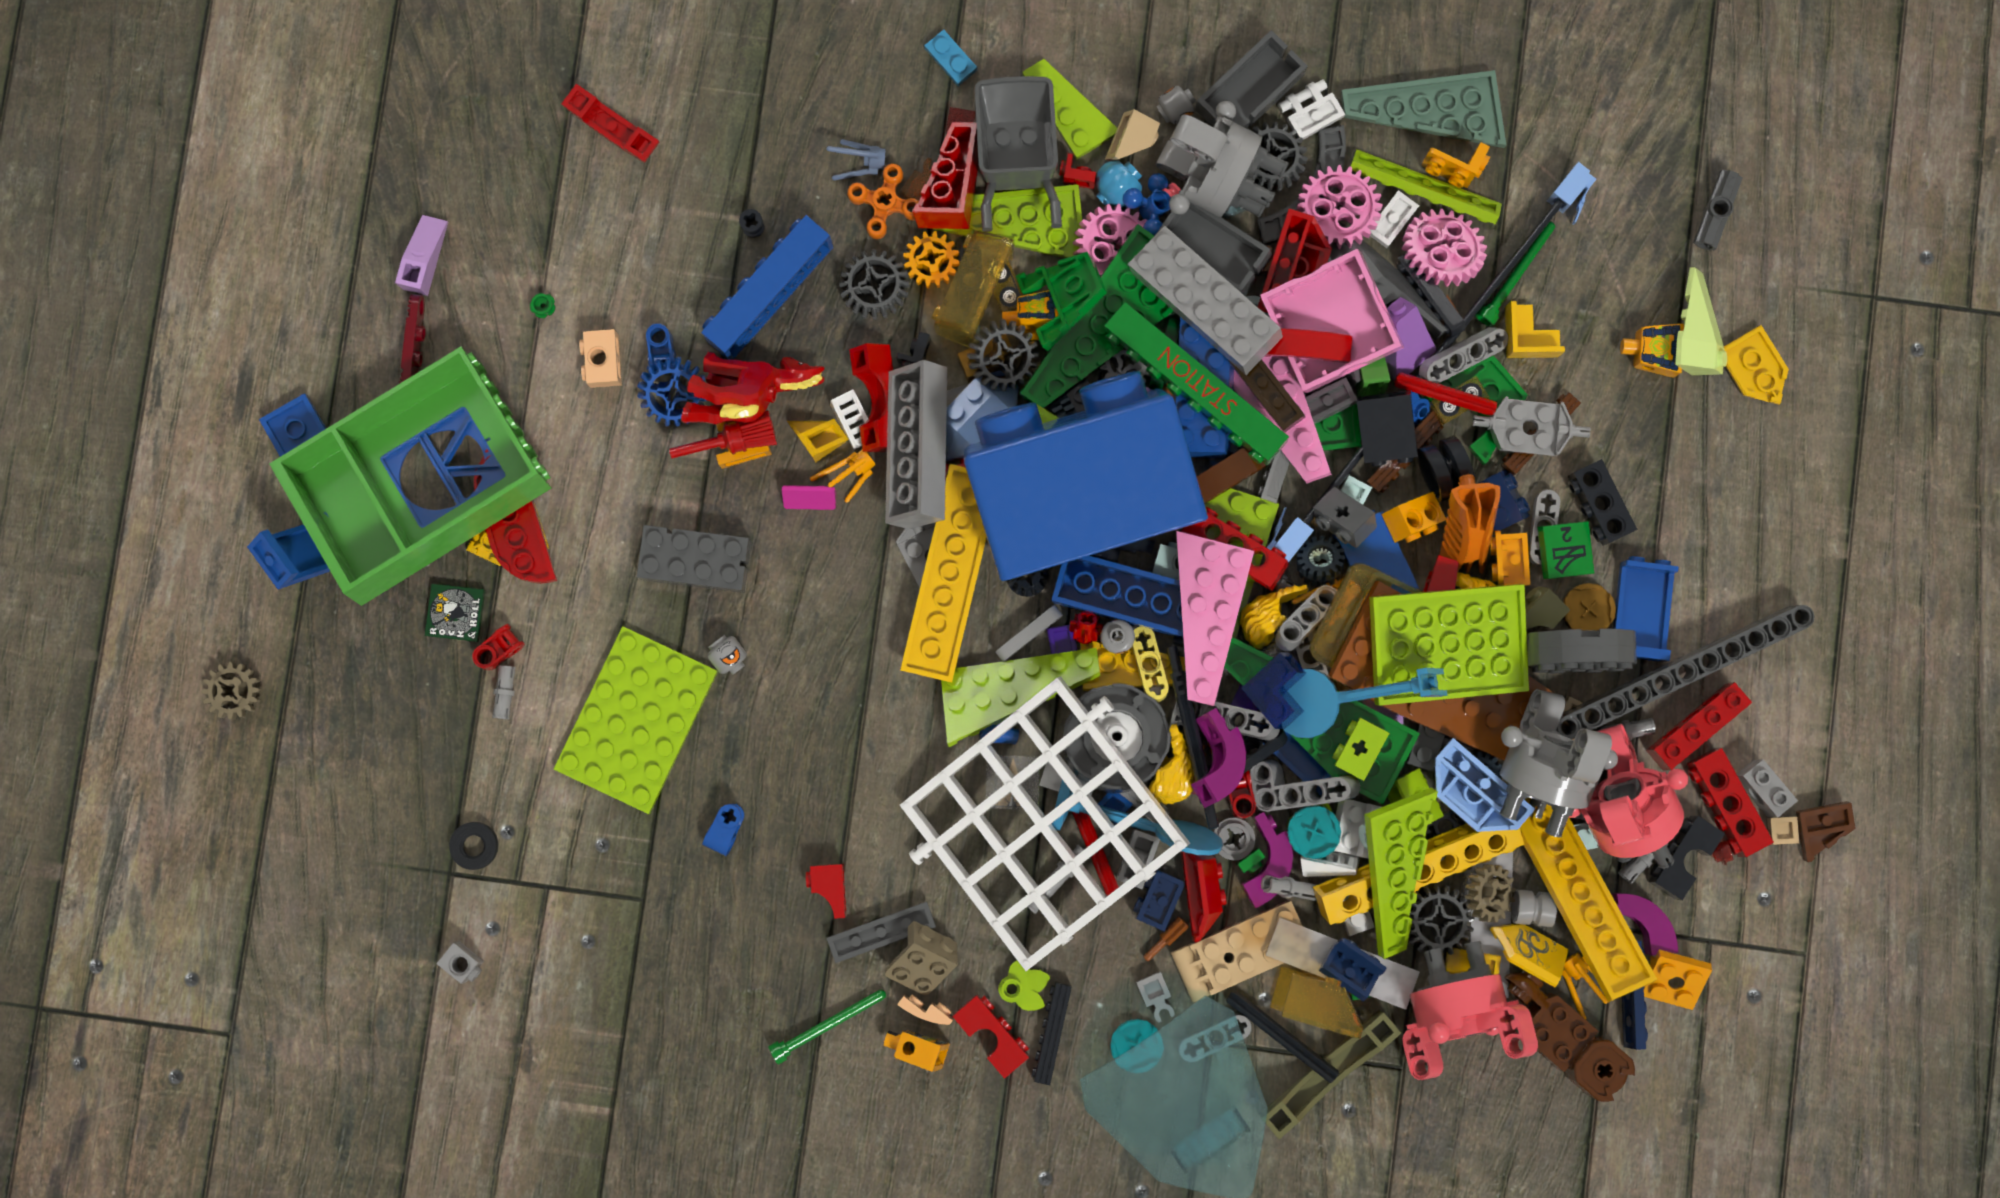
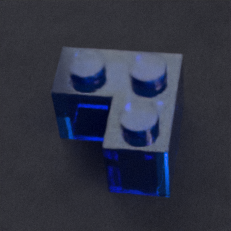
(1270, 690)

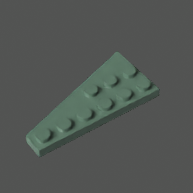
(1447, 106)

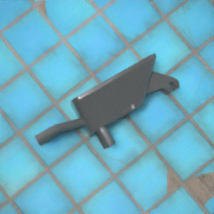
(1016, 139)

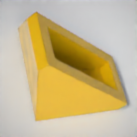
(819, 436)

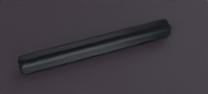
(1282, 1036)

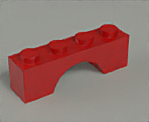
(872, 366)

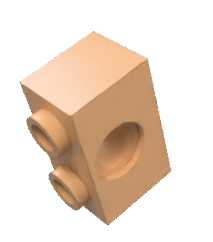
(609, 371)

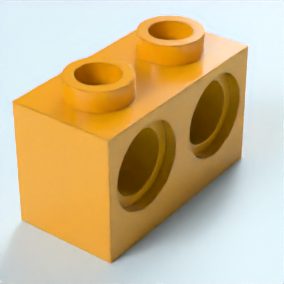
(1414, 517)

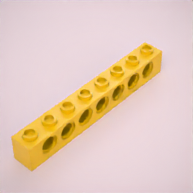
(1457, 860)

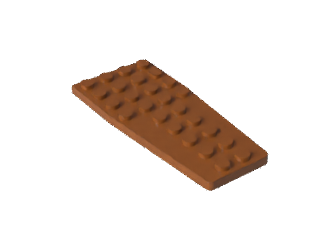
(1470, 720)

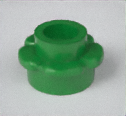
(539, 299)

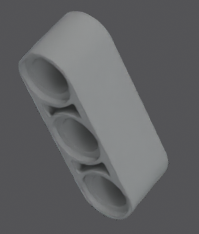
(1299, 627)

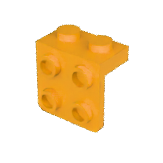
(1456, 171)
(1511, 559)

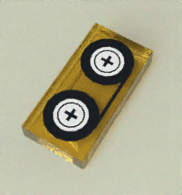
(1007, 289)
(1447, 411)

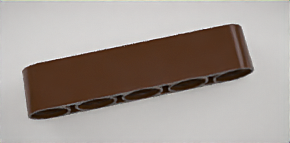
(1227, 474)

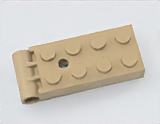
(1203, 962)

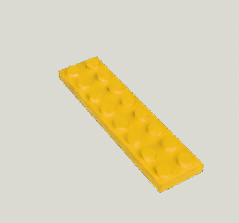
(946, 583)
(1587, 907)

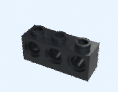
(1603, 488)

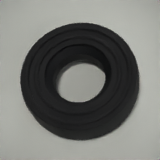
(489, 851)

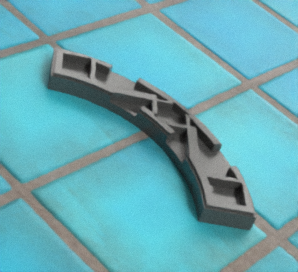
(1331, 153)

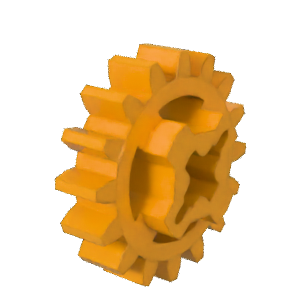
(941, 257)

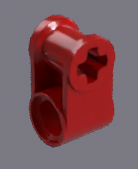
(499, 648)
(1245, 792)

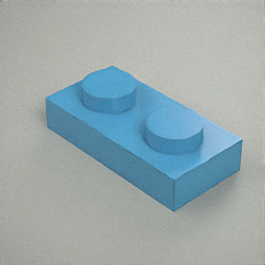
(950, 57)

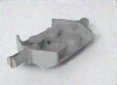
(1551, 422)
(914, 545)

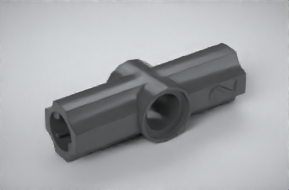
(1722, 196)

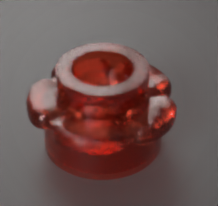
(1723, 853)

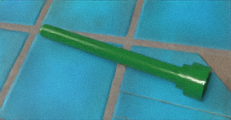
(1489, 313)
(782, 1050)

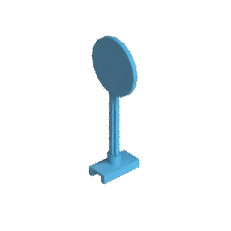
(1321, 700)
(1201, 838)

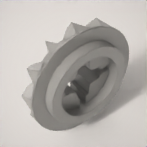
(1246, 841)

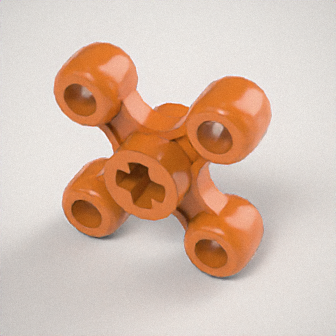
(873, 198)

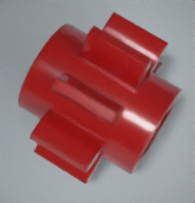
(1086, 627)

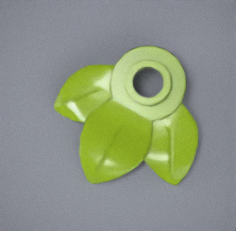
(1028, 986)

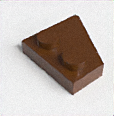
(1823, 826)

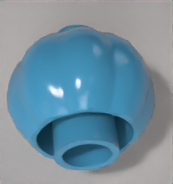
(1114, 180)

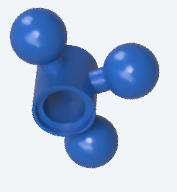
(1152, 207)

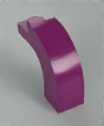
(1228, 759)
(1278, 861)
(1651, 920)

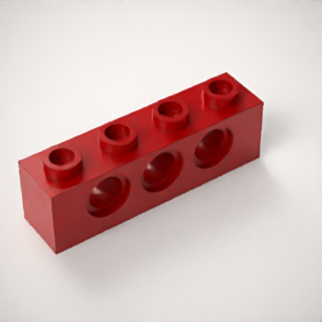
(1266, 574)
(1698, 726)
(1755, 834)

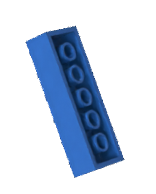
(767, 288)
(1200, 436)
(1121, 594)

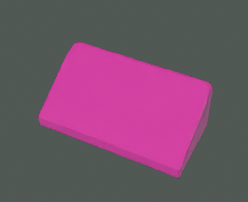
(809, 497)

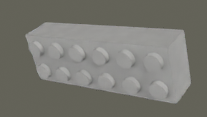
(1205, 300)
(916, 445)

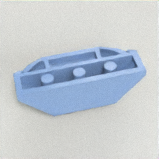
(969, 406)
(1474, 790)

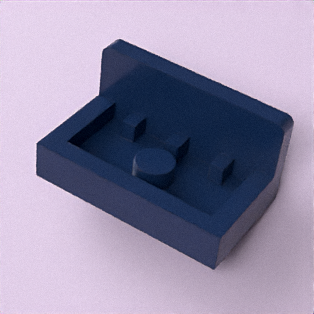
(1511, 506)
(1158, 900)
(1352, 967)

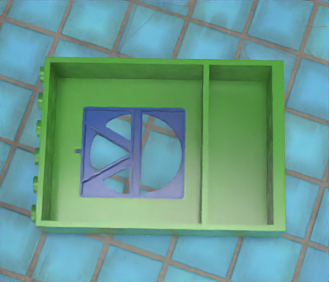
(356, 465)

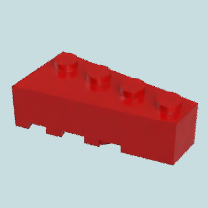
(952, 183)

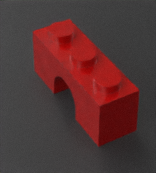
(978, 1015)

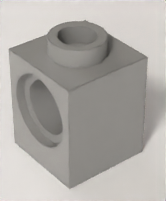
(449, 963)

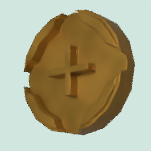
(1589, 607)

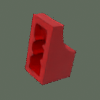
(830, 883)

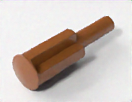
(1171, 933)

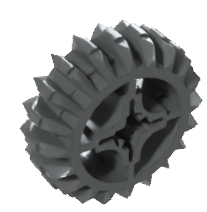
(1295, 151)
(863, 288)
(1015, 351)
(1436, 908)

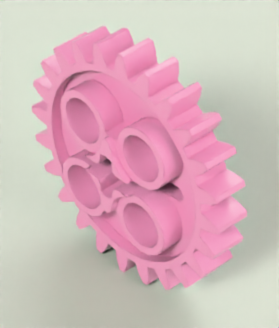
(1350, 188)
(1120, 225)
(1444, 247)

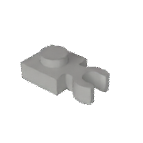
(1155, 992)

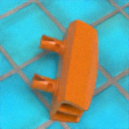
(1470, 522)

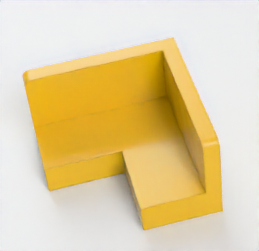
(1524, 340)

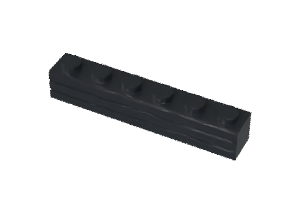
(1433, 298)
(1053, 1029)

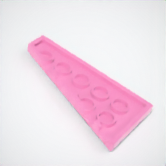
(1303, 445)
(1211, 595)

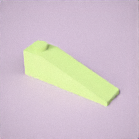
(1700, 344)

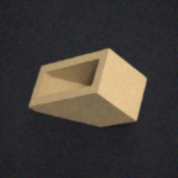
(1133, 135)

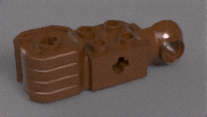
(1571, 1042)

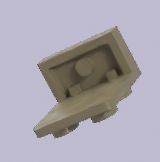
(924, 961)

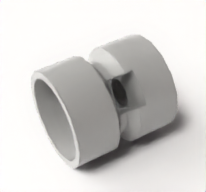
(1533, 908)

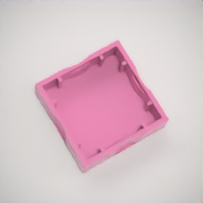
(1335, 300)

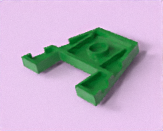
(1074, 289)
(1498, 385)

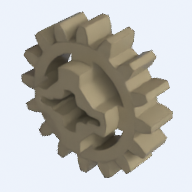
(223, 698)
(1490, 893)

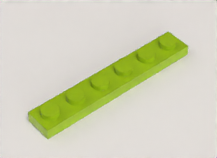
(1427, 187)

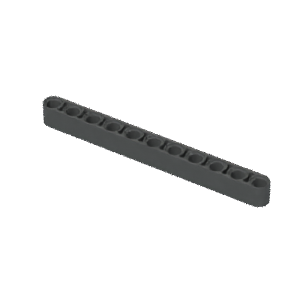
(1693, 666)

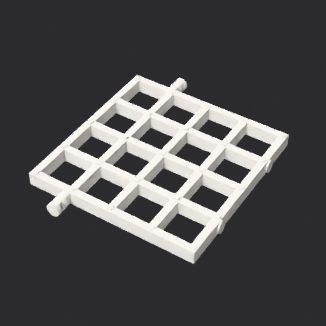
(1043, 823)

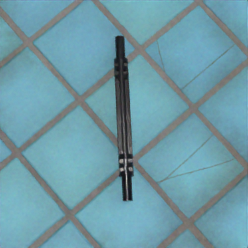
(1190, 728)

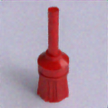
(734, 437)

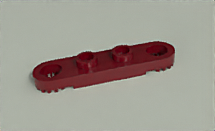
(413, 336)

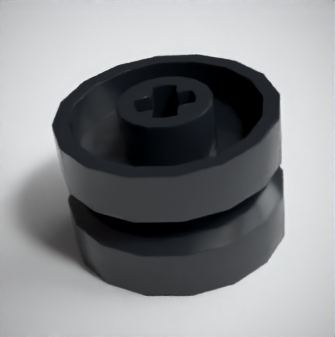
(1444, 466)

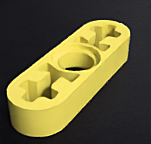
(1160, 680)

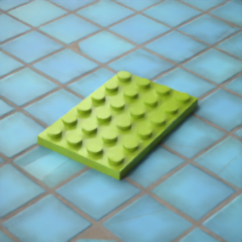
(1466, 632)
(636, 720)

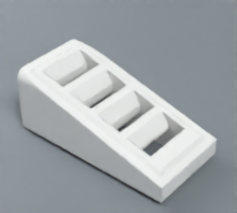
(842, 399)
(1332, 865)

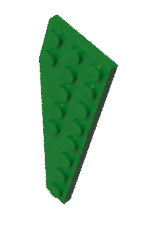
(1085, 343)
(1247, 661)

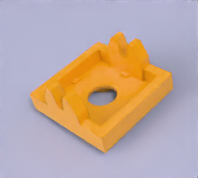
(1671, 965)

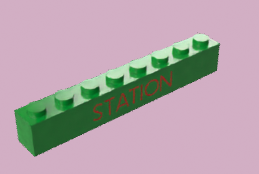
(1196, 384)

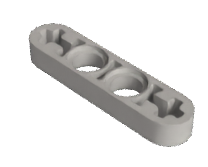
(1464, 357)

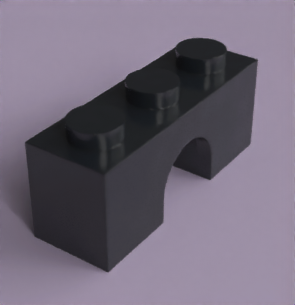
(1694, 835)

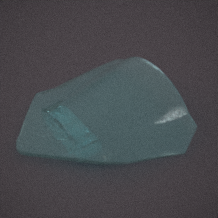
(1186, 1103)

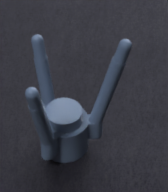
(873, 157)

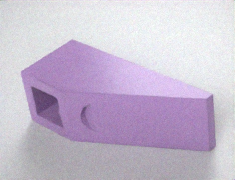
(421, 256)

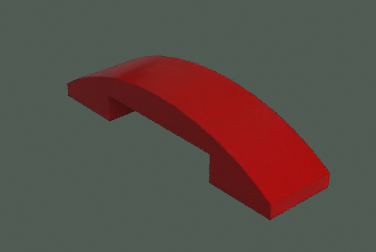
(609, 124)
(1313, 345)

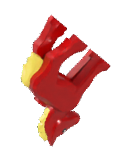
(745, 388)

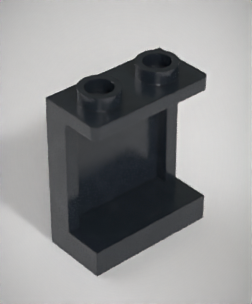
(1387, 427)

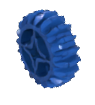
(663, 389)

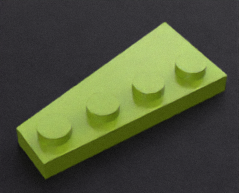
(1075, 117)

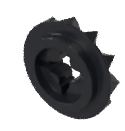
(1024, 589)

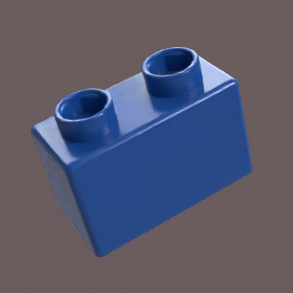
(1082, 478)

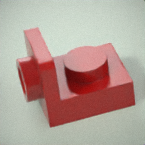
(1081, 175)

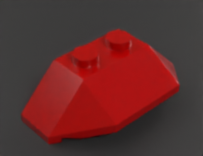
(1298, 252)
(1202, 892)

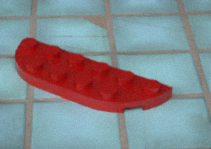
(520, 543)

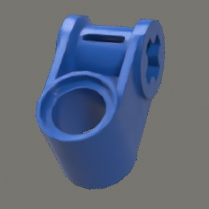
(662, 349)
(723, 833)

